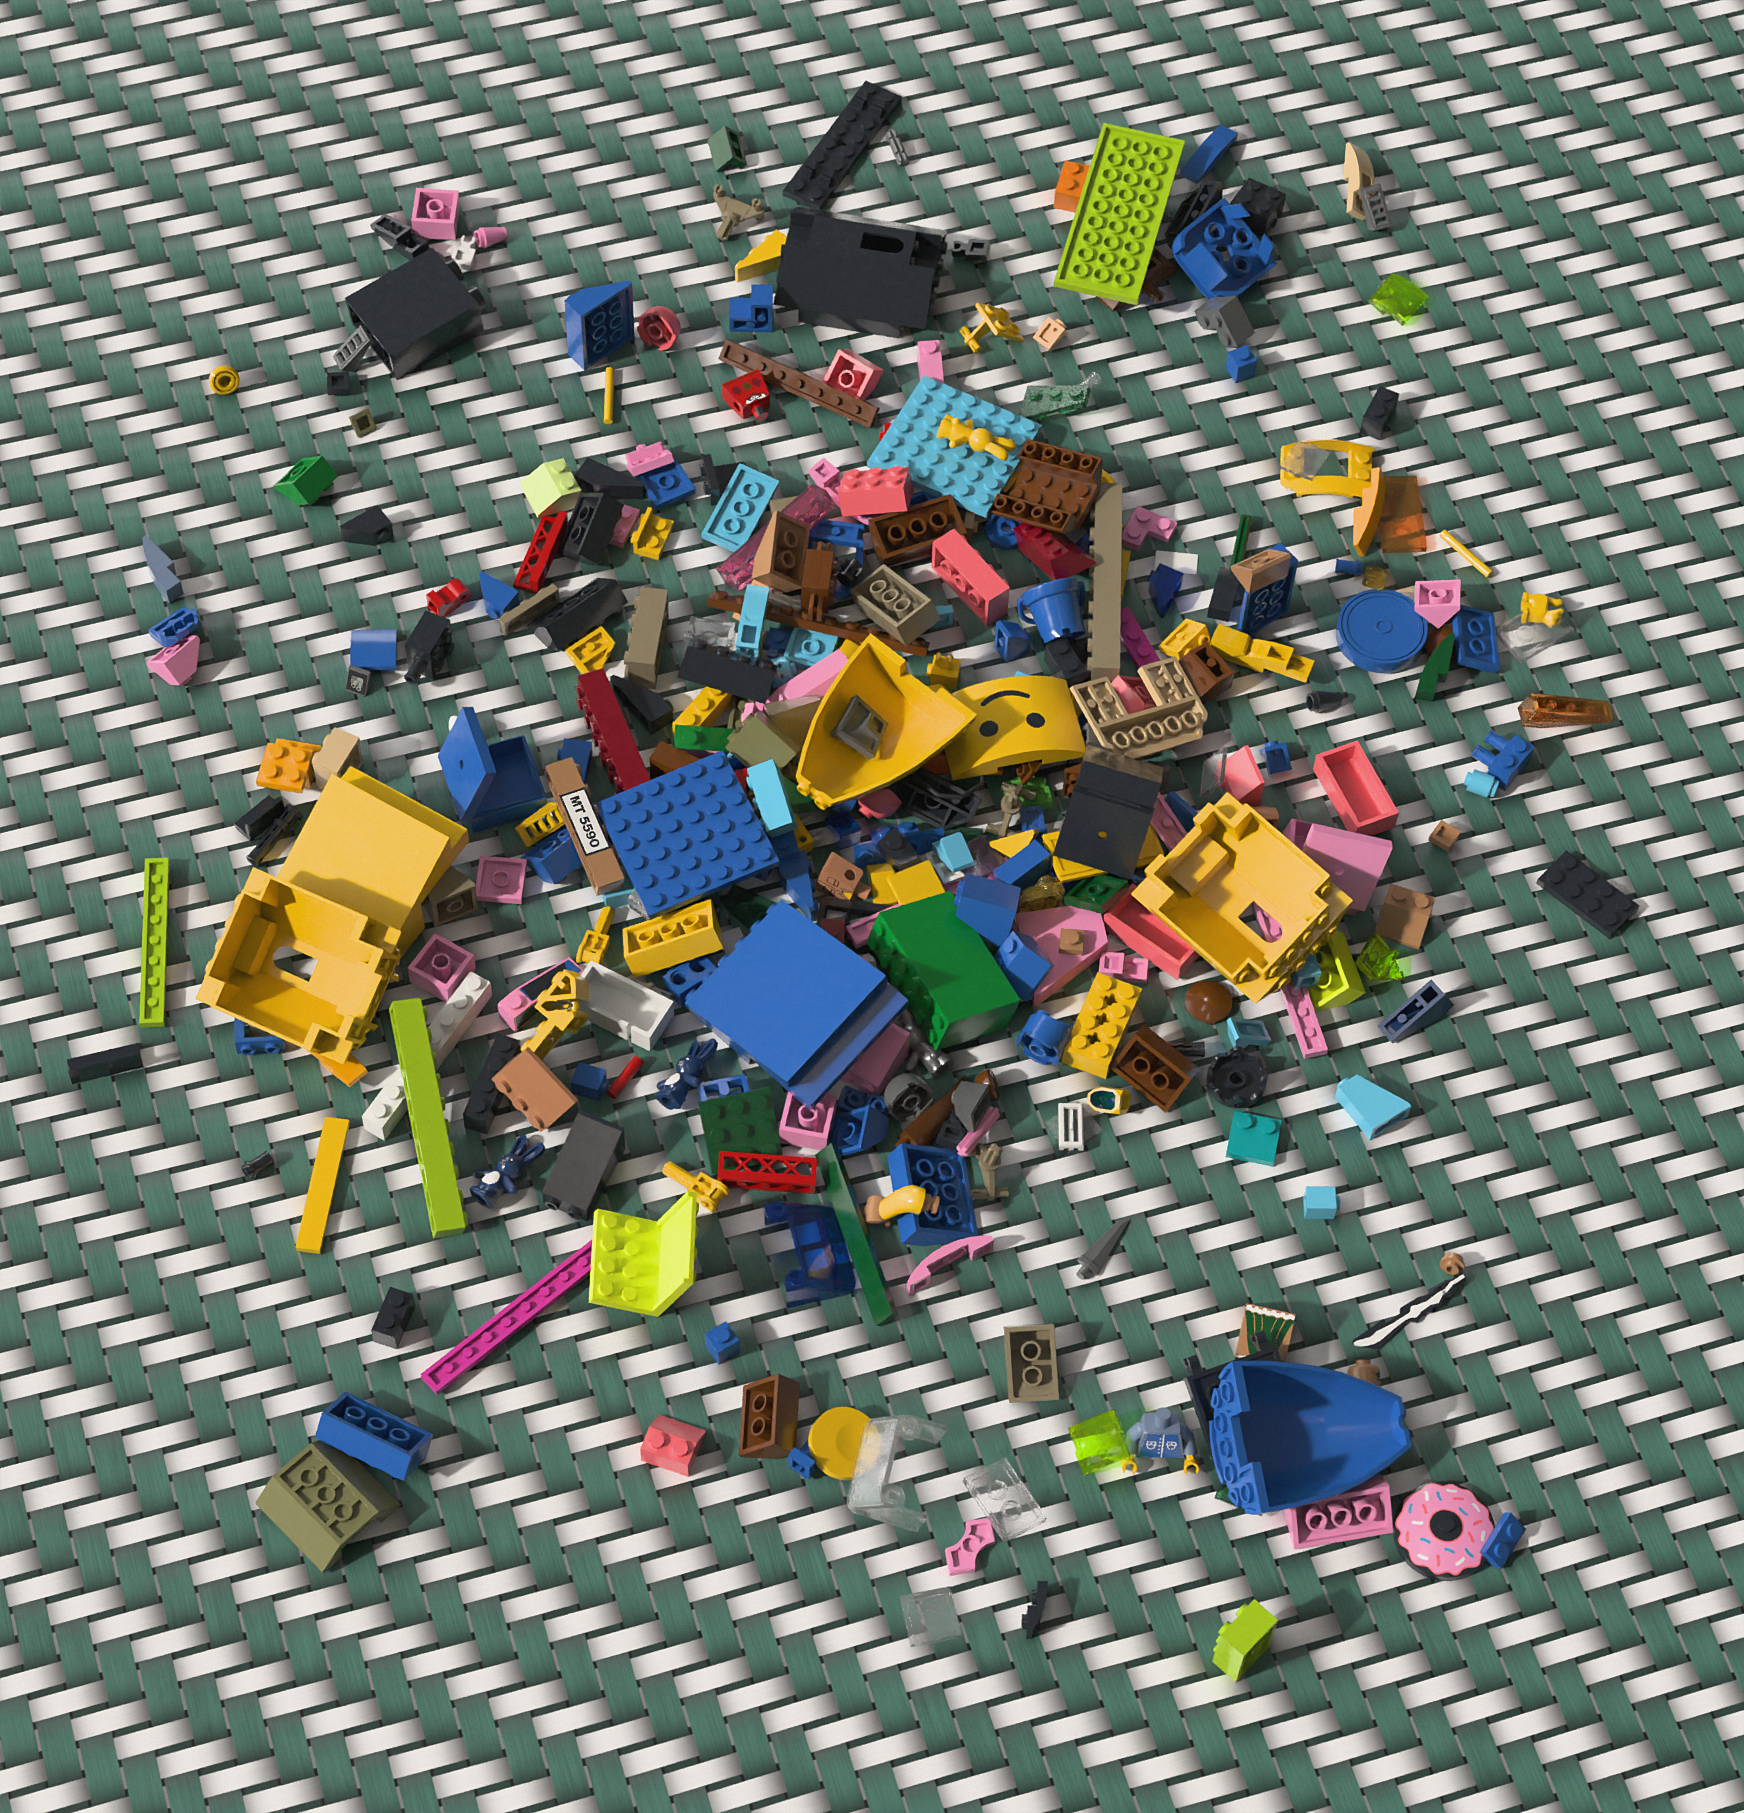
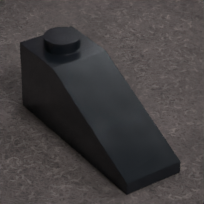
(599, 478)
(643, 703)
(897, 851)

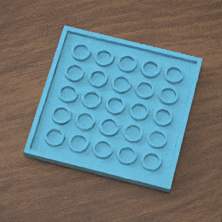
(935, 466)

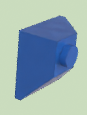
(858, 1129)

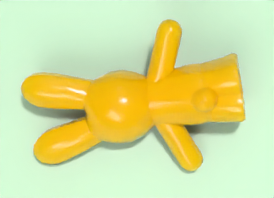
(979, 439)

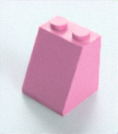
(880, 1061)

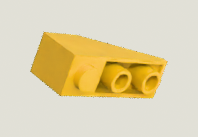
(761, 259)

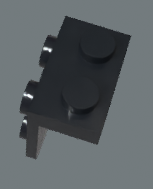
(716, 477)

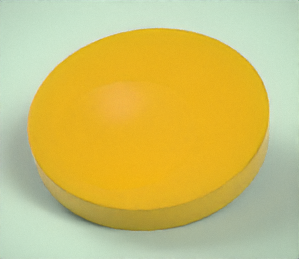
(836, 1441)

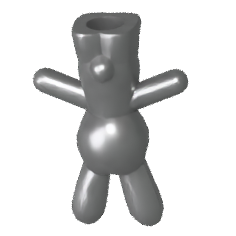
(935, 1061)

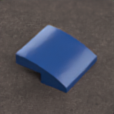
(374, 649)

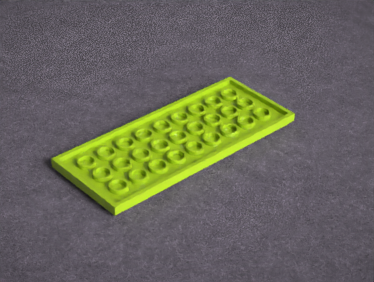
(1119, 214)

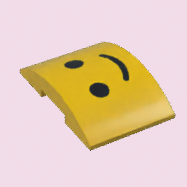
(1015, 724)

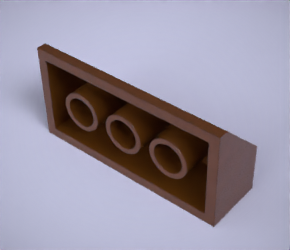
(911, 533)

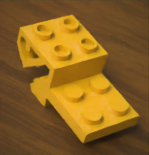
(566, 989)

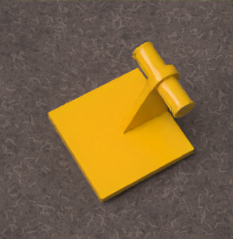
(994, 319)

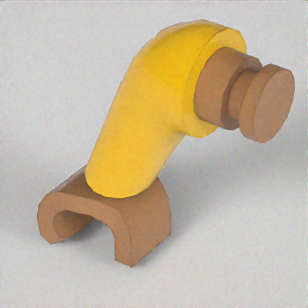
(904, 1200)

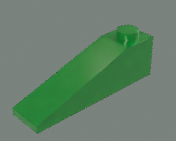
(701, 737)

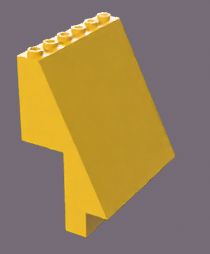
(374, 852)

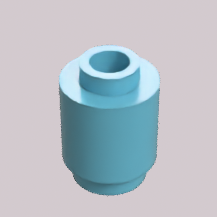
(1481, 783)

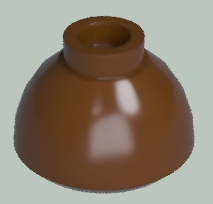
(988, 1077)

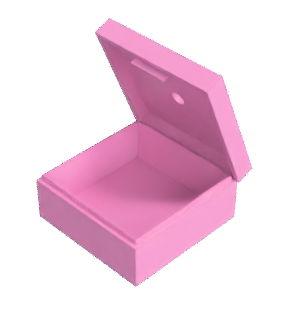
(1348, 857)

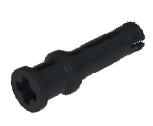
(280, 827)

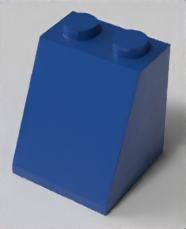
(987, 906)

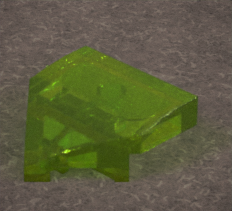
(1378, 961)

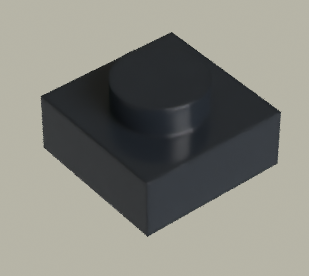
(338, 383)

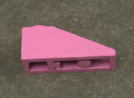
(930, 360)

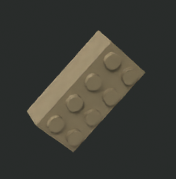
(895, 605)
(647, 637)

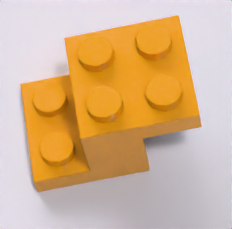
(287, 766)

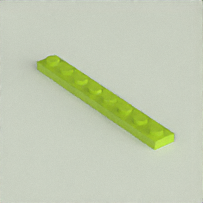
(154, 943)

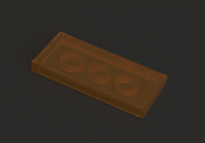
(1401, 517)

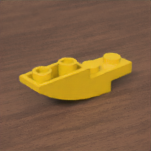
(1276, 658)

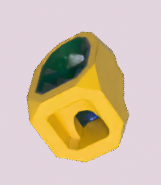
(1109, 1100)

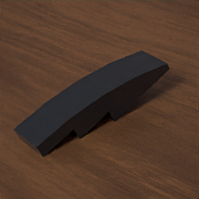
(400, 237)

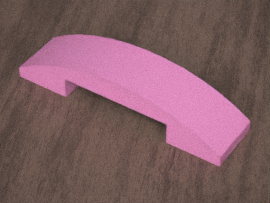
(828, 477)
(972, 1246)

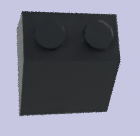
(1068, 660)

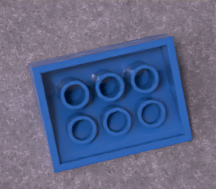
(599, 322)
(1269, 602)
(942, 1175)

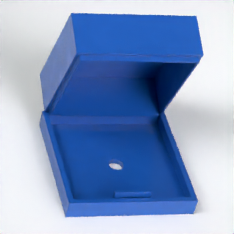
(489, 781)

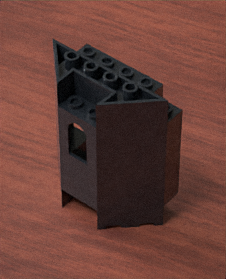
(857, 287)

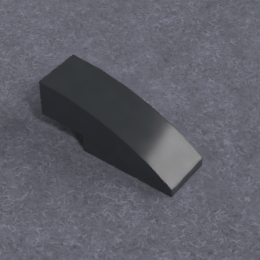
(1223, 595)

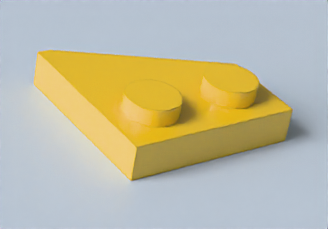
(591, 651)

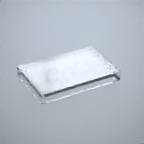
(1530, 638)
(1004, 1499)

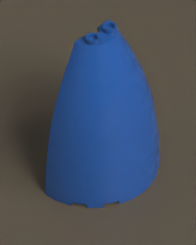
(1300, 1433)

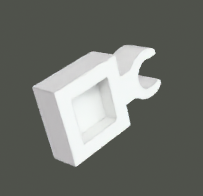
(465, 254)

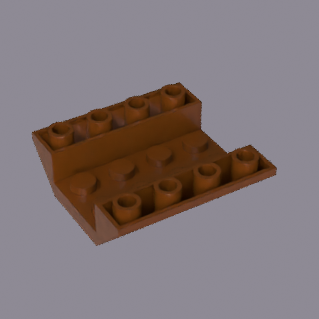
(1052, 488)

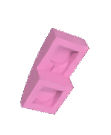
(1124, 969)

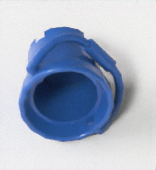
(1055, 609)

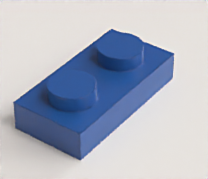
(1502, 1540)

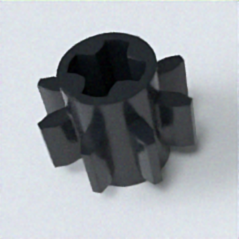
(849, 572)

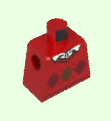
(747, 395)

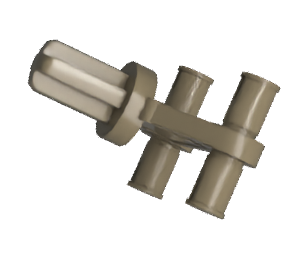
(735, 211)
(1010, 805)
(989, 1162)

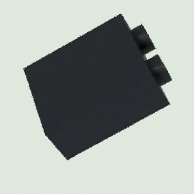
(417, 312)

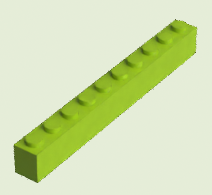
(427, 1118)

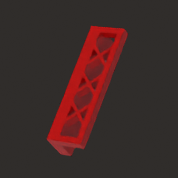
(544, 556)
(767, 1181)

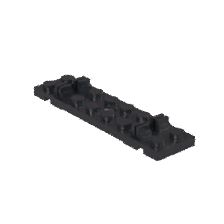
(855, 130)

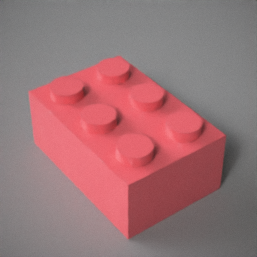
(875, 491)

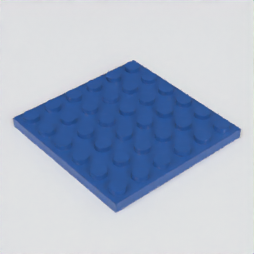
(687, 834)

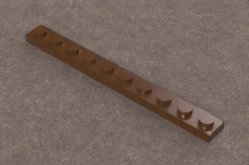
(829, 624)

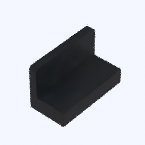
(260, 817)

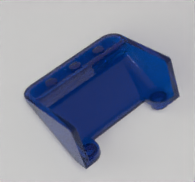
(820, 1251)

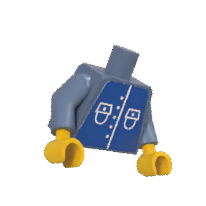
(1161, 1437)

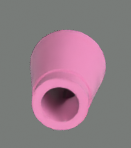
(489, 236)

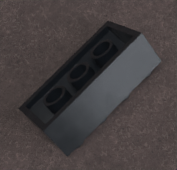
(578, 613)
(728, 670)

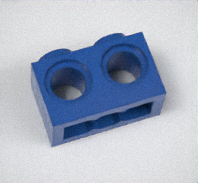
(689, 976)

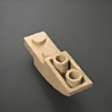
(1359, 174)

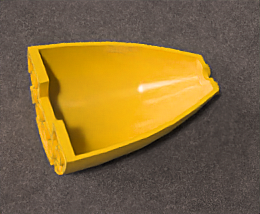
(917, 730)

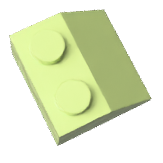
(551, 488)

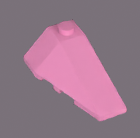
(813, 680)

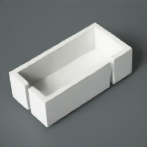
(625, 1006)

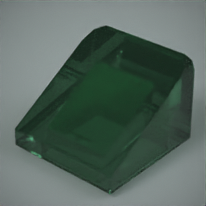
(970, 833)

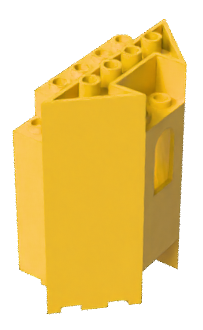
(1217, 875)
(346, 986)

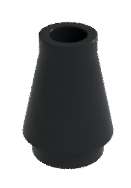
(1322, 700)

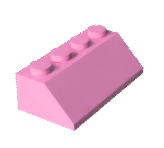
(1344, 1517)

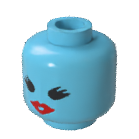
(784, 671)

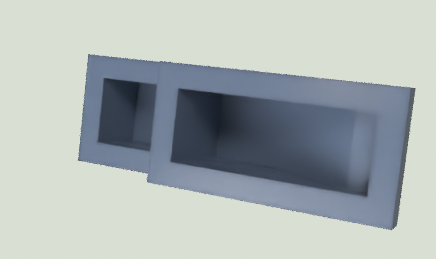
(162, 571)

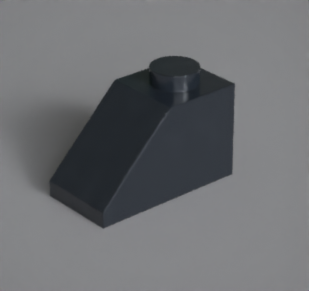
(367, 528)

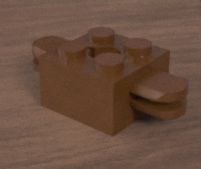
(818, 581)

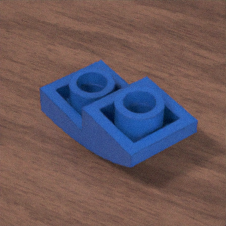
(852, 1099)

